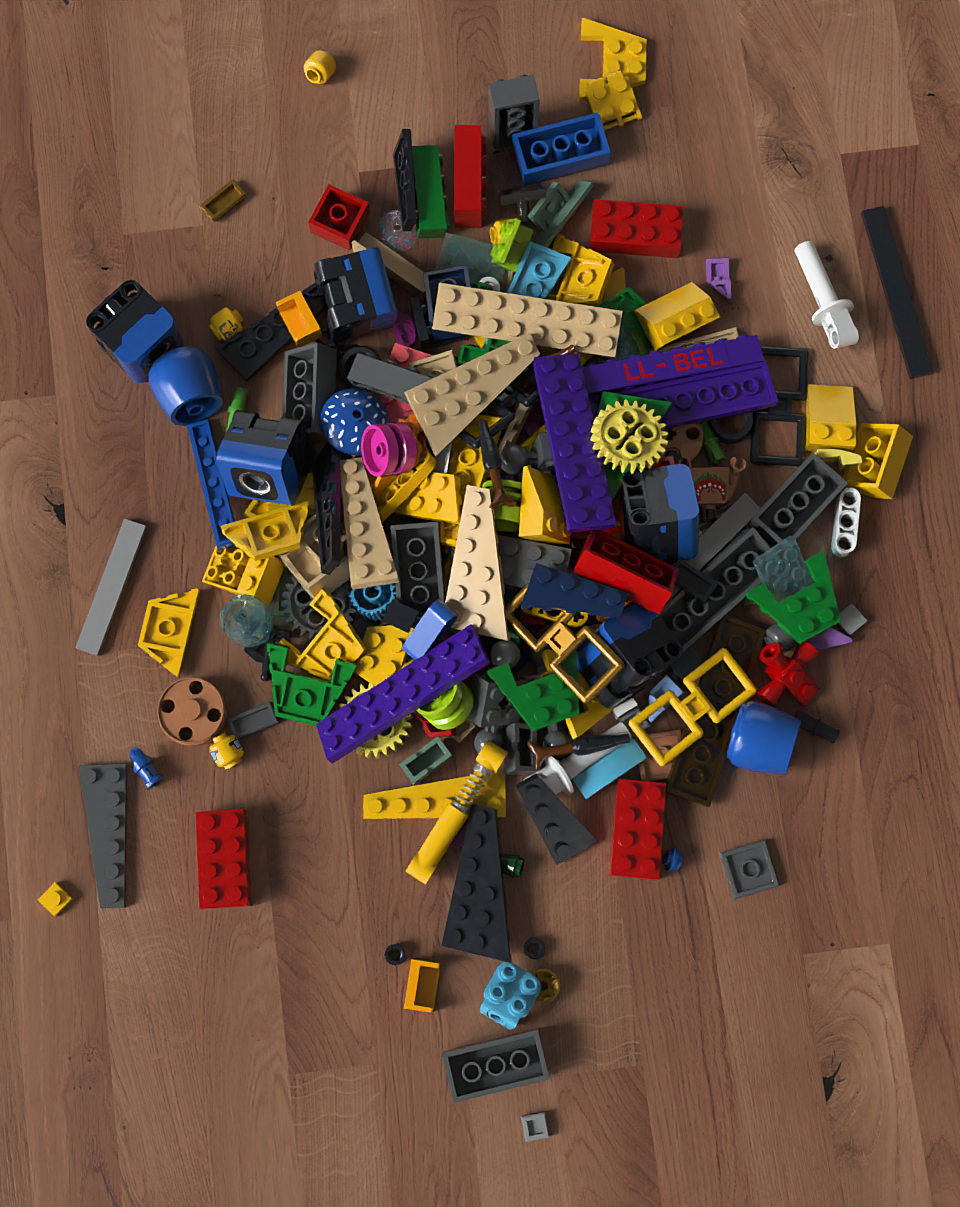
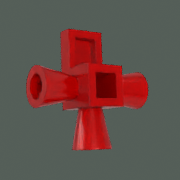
(788, 674)

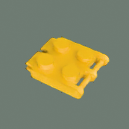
(613, 100)

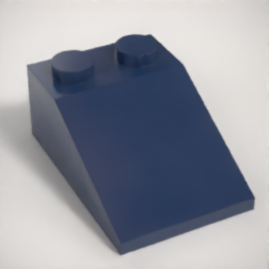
(453, 276)

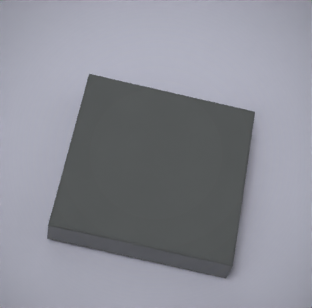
(749, 869)

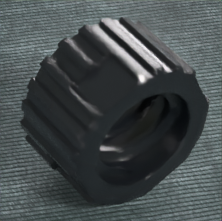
(389, 949)
(541, 951)

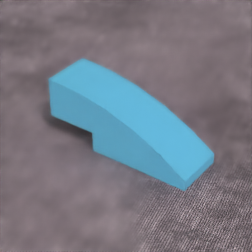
(609, 768)

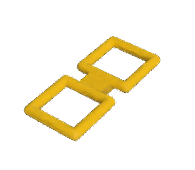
(693, 707)

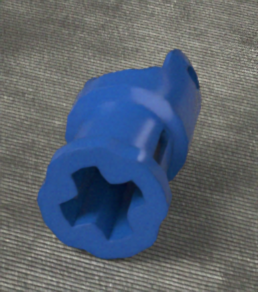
(142, 764)

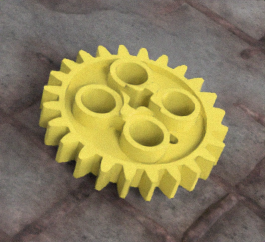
(612, 423)
(383, 743)

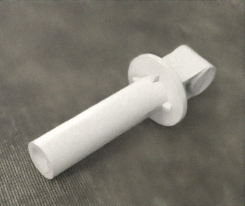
(833, 313)
(558, 774)

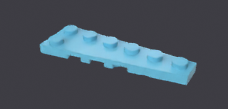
(537, 272)

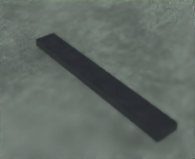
(897, 292)

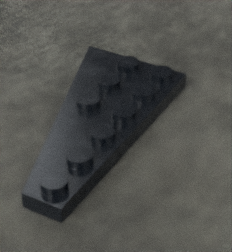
(478, 900)

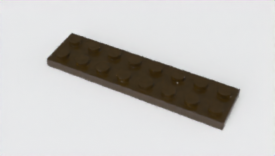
(698, 768)

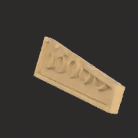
(366, 541)

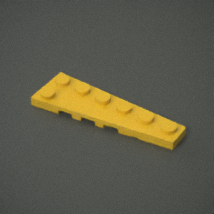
(431, 799)

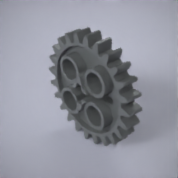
(302, 621)

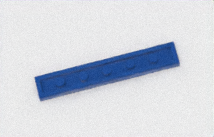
(213, 487)

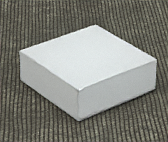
(624, 708)

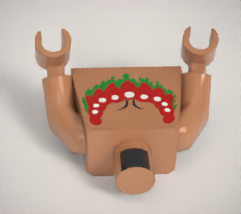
(714, 486)

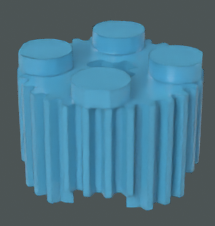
(372, 607)

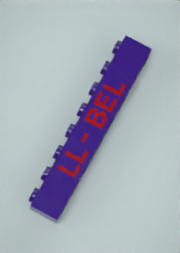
(671, 365)

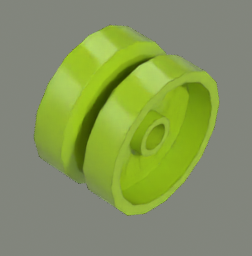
(449, 708)

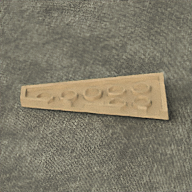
(458, 396)
(476, 572)

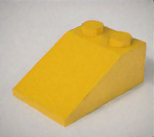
(830, 418)
(542, 509)

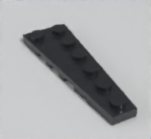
(265, 338)
(327, 504)

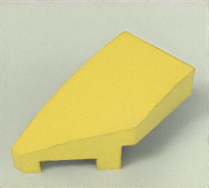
(842, 457)

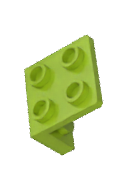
(511, 245)

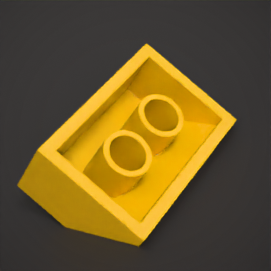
(676, 315)
(883, 457)

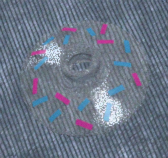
(395, 239)

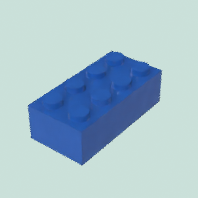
(561, 149)

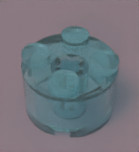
(237, 612)

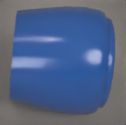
(186, 385)
(763, 739)

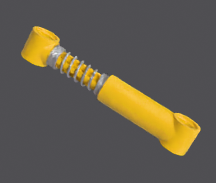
(455, 814)

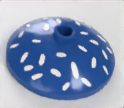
(339, 424)

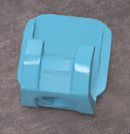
(509, 995)

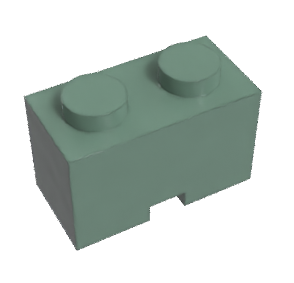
(426, 761)

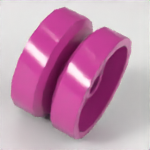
(388, 448)

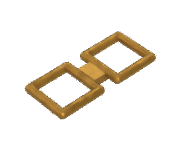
(564, 642)

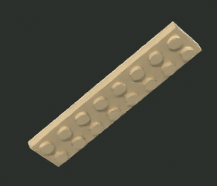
(512, 316)

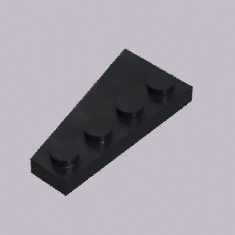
(405, 180)
(555, 822)

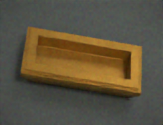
(223, 200)

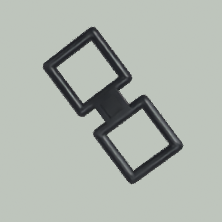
(500, 405)
(783, 412)

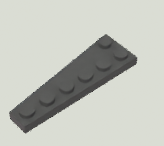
(106, 815)

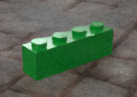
(429, 192)

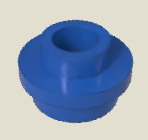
(672, 859)

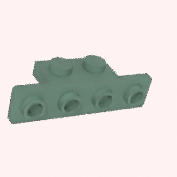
(555, 210)

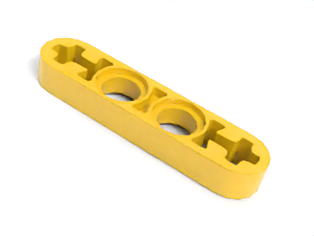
(404, 485)

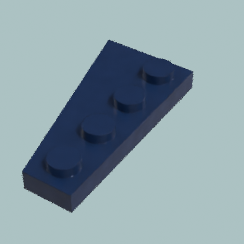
(573, 594)

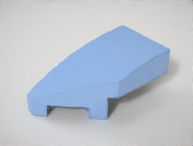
(662, 687)

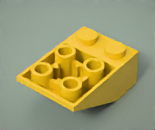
(240, 574)

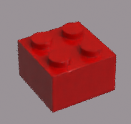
(339, 217)

